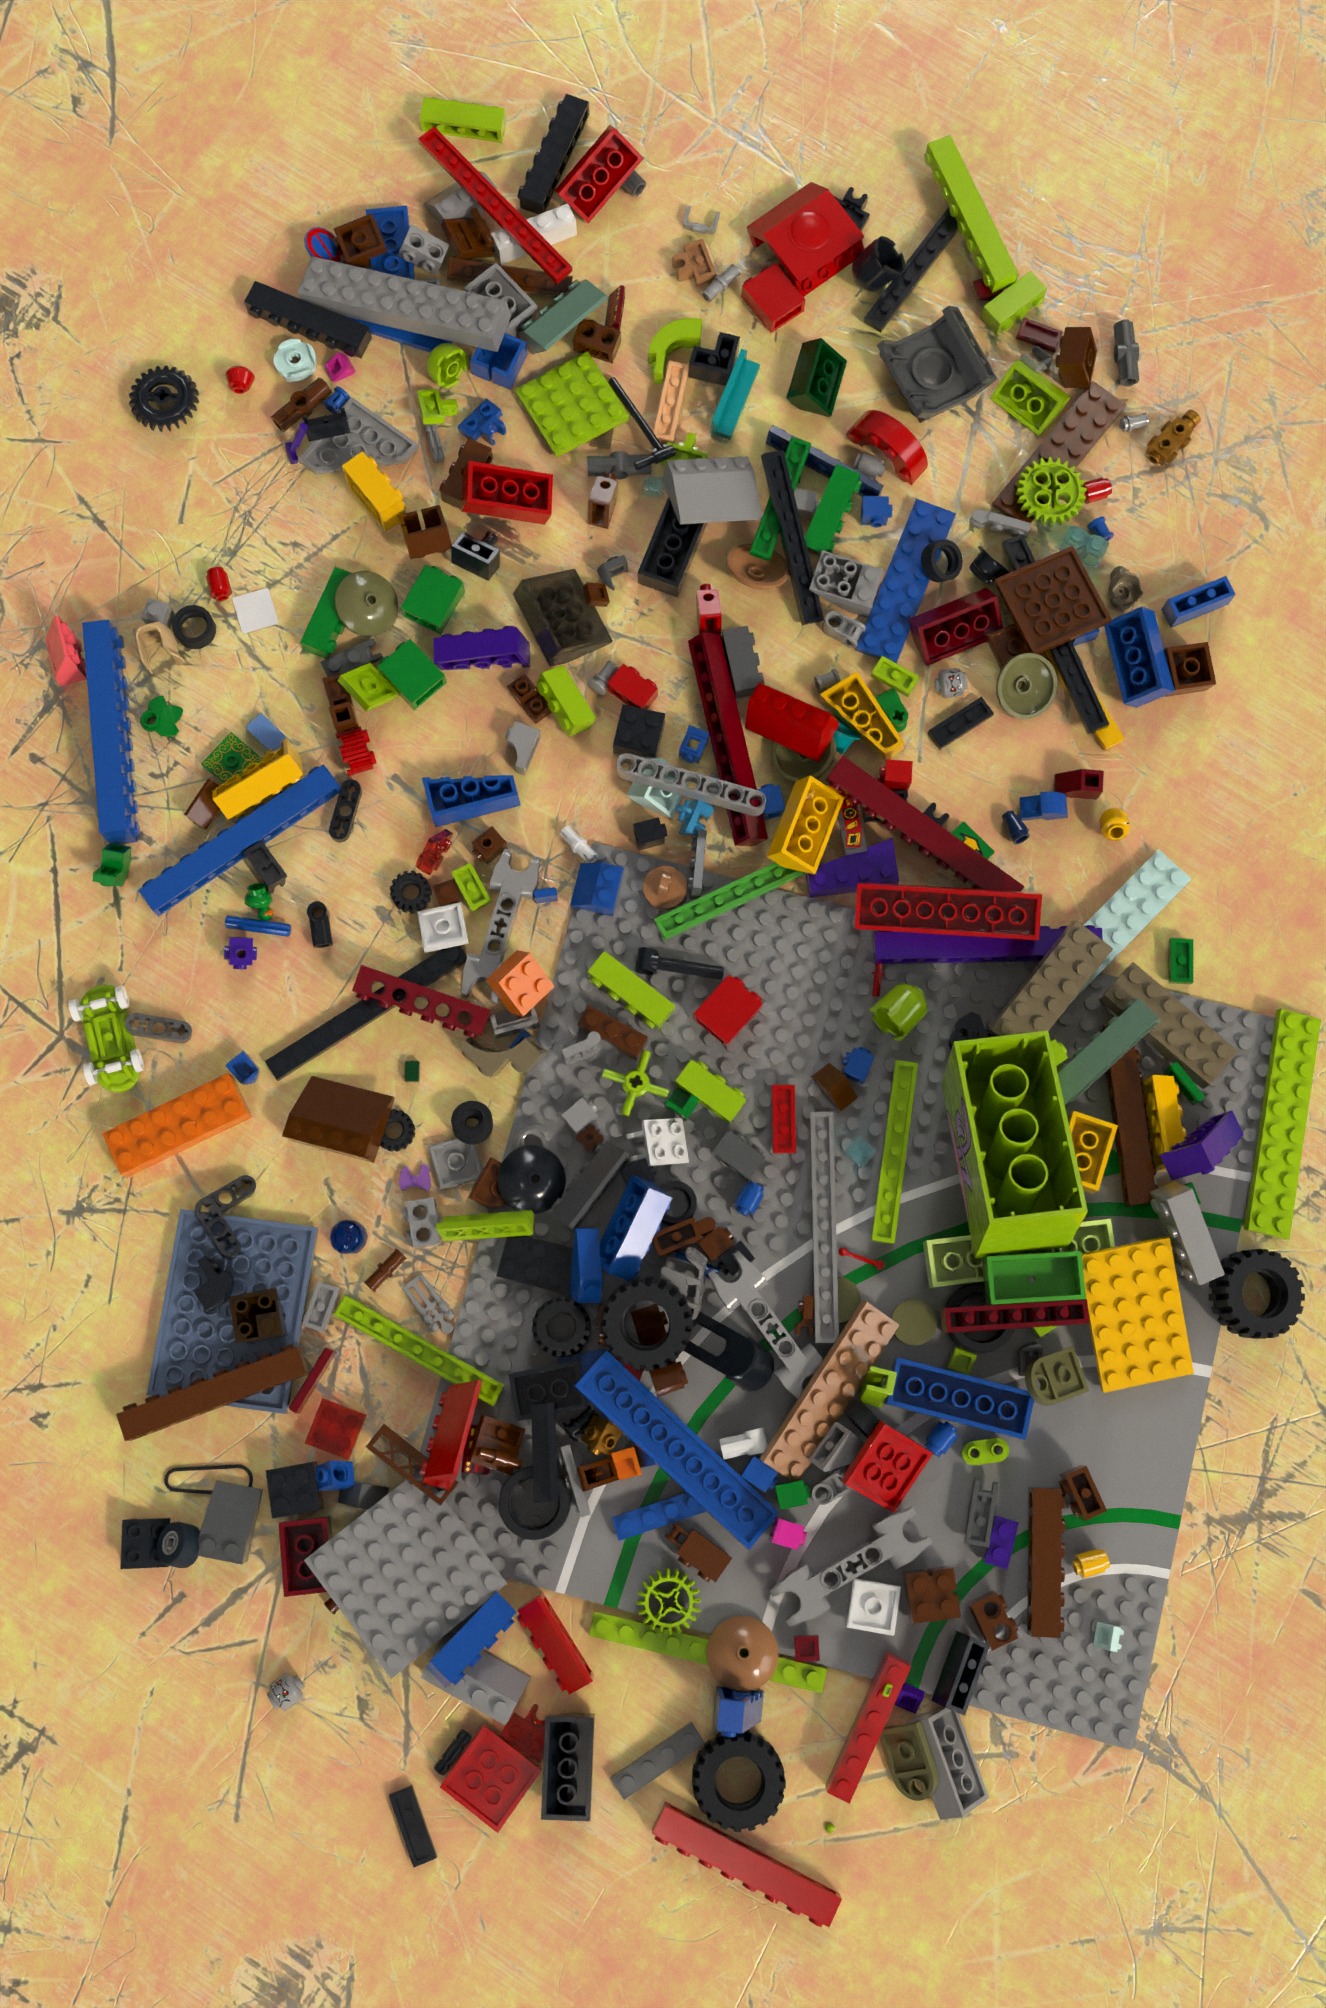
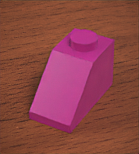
(787, 1533)

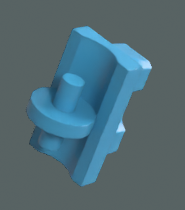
(692, 813)

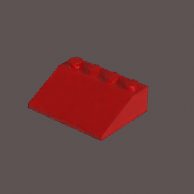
(450, 1435)

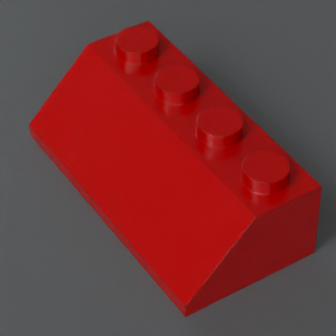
(599, 174)
(790, 722)
(555, 1643)

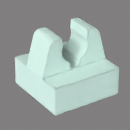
(1107, 1636)

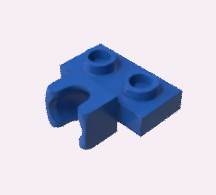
(483, 422)

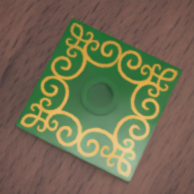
(230, 758)

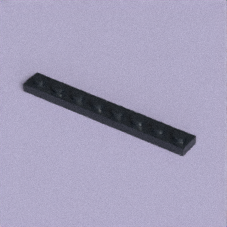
(914, 271)
(792, 536)

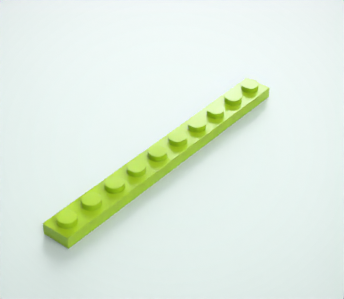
(694, 1649)

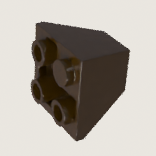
(257, 1316)

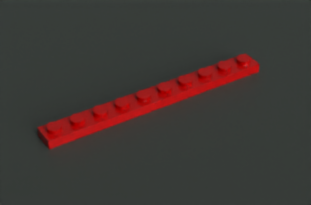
(495, 205)

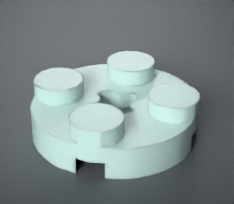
(297, 371)

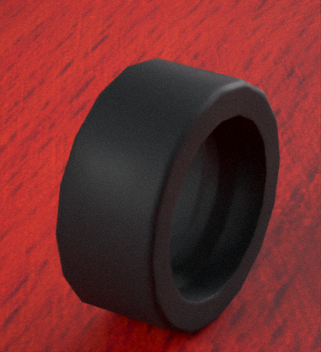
(953, 556)
(186, 613)
(692, 1201)
(861, 1417)

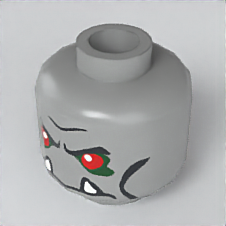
(951, 683)
(285, 1691)

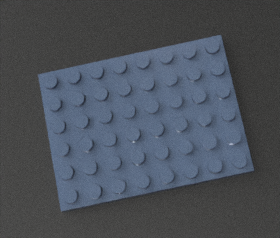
(202, 1342)

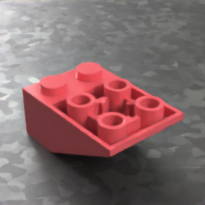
(65, 653)

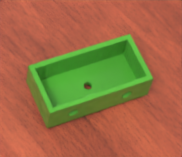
(1055, 1275)

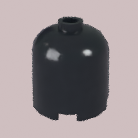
(877, 264)

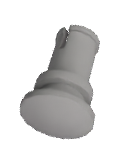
(600, 680)

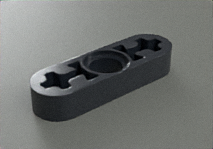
(347, 827)

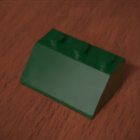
(816, 378)

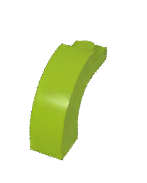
(672, 336)

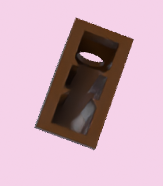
(605, 494)

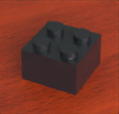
(639, 732)
(293, 1490)

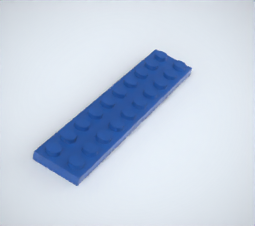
(676, 1449)

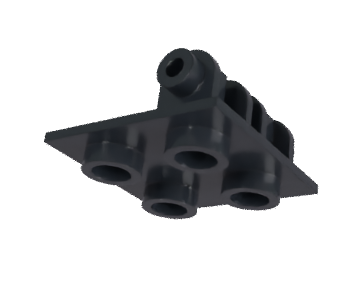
(140, 1543)

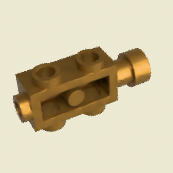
(1173, 435)

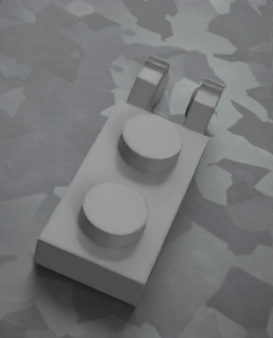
(999, 523)

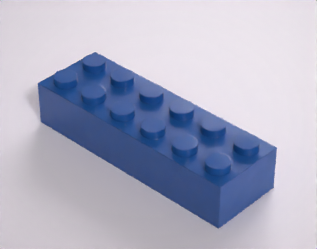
(961, 1398)

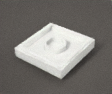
(442, 927)
(873, 1606)

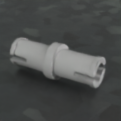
(720, 283)

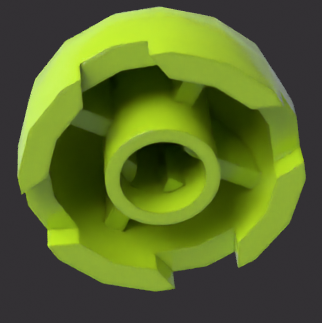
(446, 364)

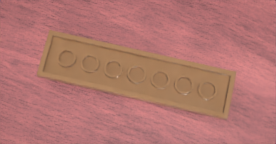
(829, 1391)

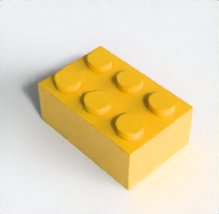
(374, 490)
(1092, 1146)

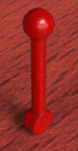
(878, 1264)

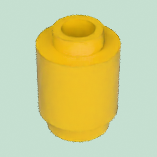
(1090, 1563)

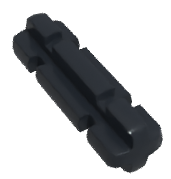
(452, 1752)

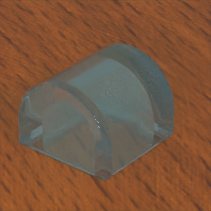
(653, 487)

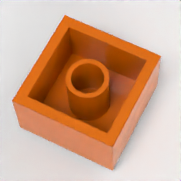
(520, 983)

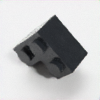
(717, 364)

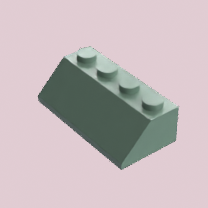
(561, 316)

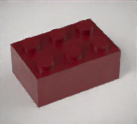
(298, 1542)

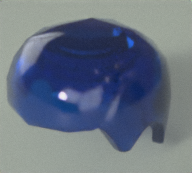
(348, 1237)

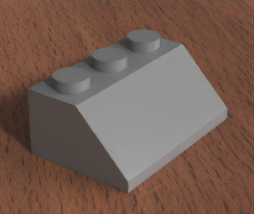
(453, 203)
(499, 285)

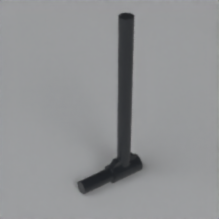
(660, 451)

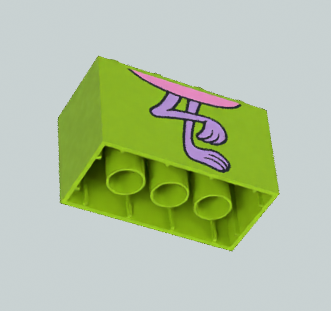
(1012, 1144)

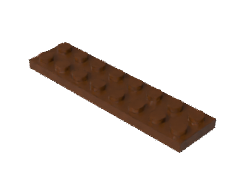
(1068, 440)

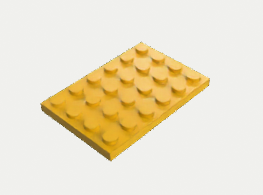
(1136, 1314)

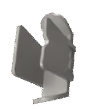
(687, 1276)

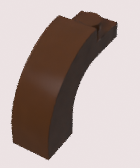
(341, 704)

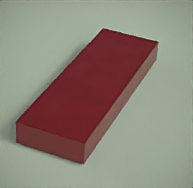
(312, 1380)

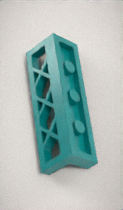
(734, 396)

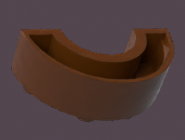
(650, 1330)

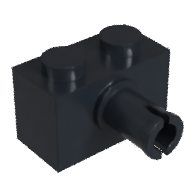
(476, 555)

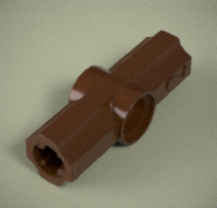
(291, 412)

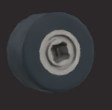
(178, 1545)

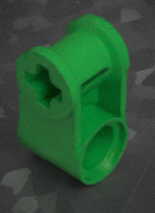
(893, 708)

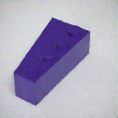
(482, 649)
(844, 873)
(1203, 1147)

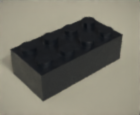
(670, 553)

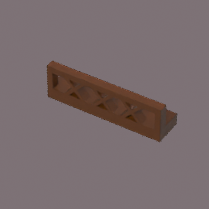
(413, 1456)

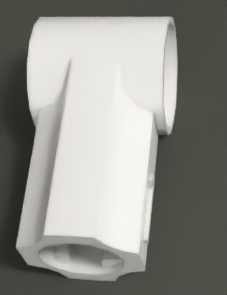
(749, 1443)

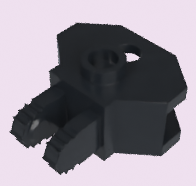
(971, 1027)

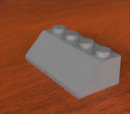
(487, 1686)
(960, 1781)

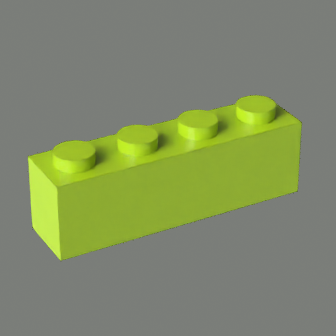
(463, 119)
(631, 991)

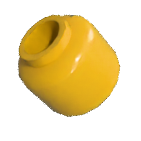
(1114, 824)

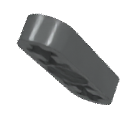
(154, 1019)

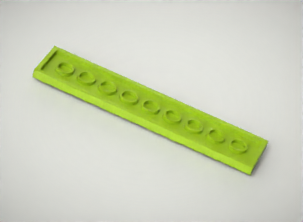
(1282, 1124)

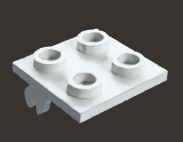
(664, 1142)

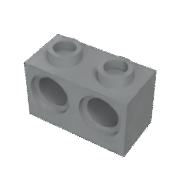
(423, 249)
(427, 1222)

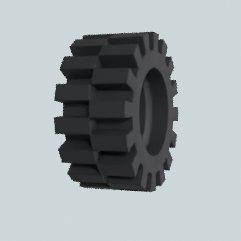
(407, 879)
(406, 1136)

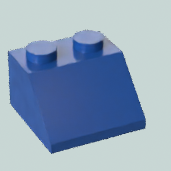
(597, 887)

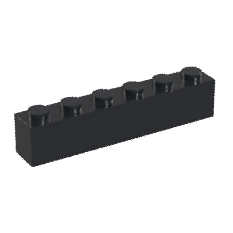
(554, 154)
(308, 320)

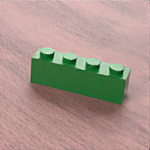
(831, 510)
(324, 624)

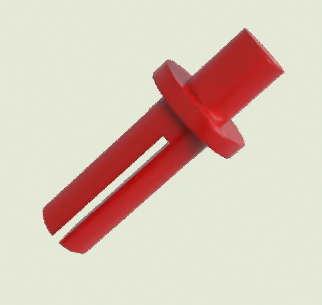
(877, 980)

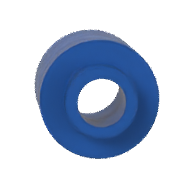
(749, 1198)
(941, 1438)

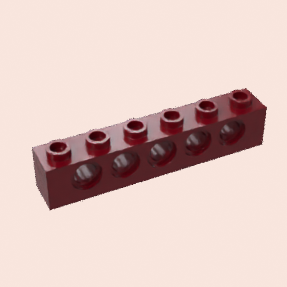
(368, 976)
(1014, 1316)

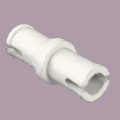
(578, 844)

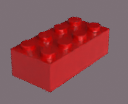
(507, 492)

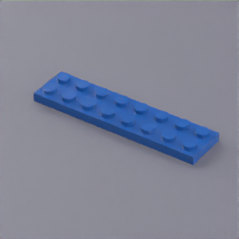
(904, 583)

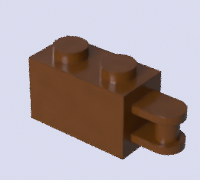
(681, 1235)
(700, 1553)

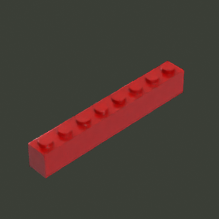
(747, 1865)

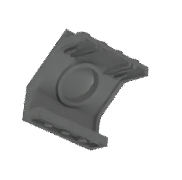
(938, 365)

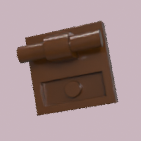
(469, 236)
(496, 1445)

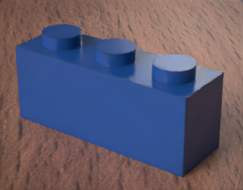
(1198, 601)

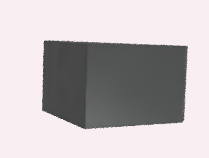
(362, 1495)

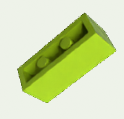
(1014, 303)
(565, 700)
(711, 1091)

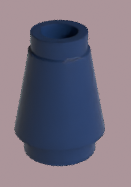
(1015, 828)

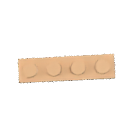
(671, 401)

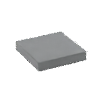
(455, 1163)

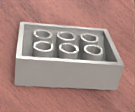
(712, 490)

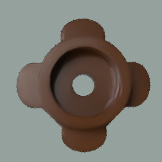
(589, 1144)

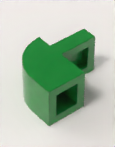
(114, 865)

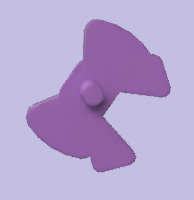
(423, 1180)

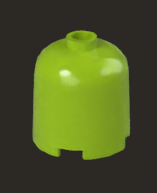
(900, 1010)

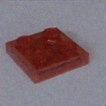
(335, 1429)

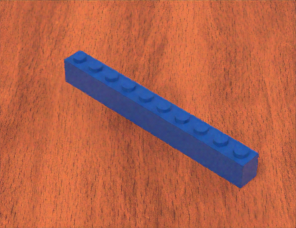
(228, 847)

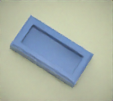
(266, 732)

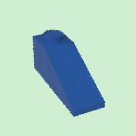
(586, 1266)

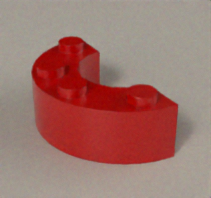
(894, 440)

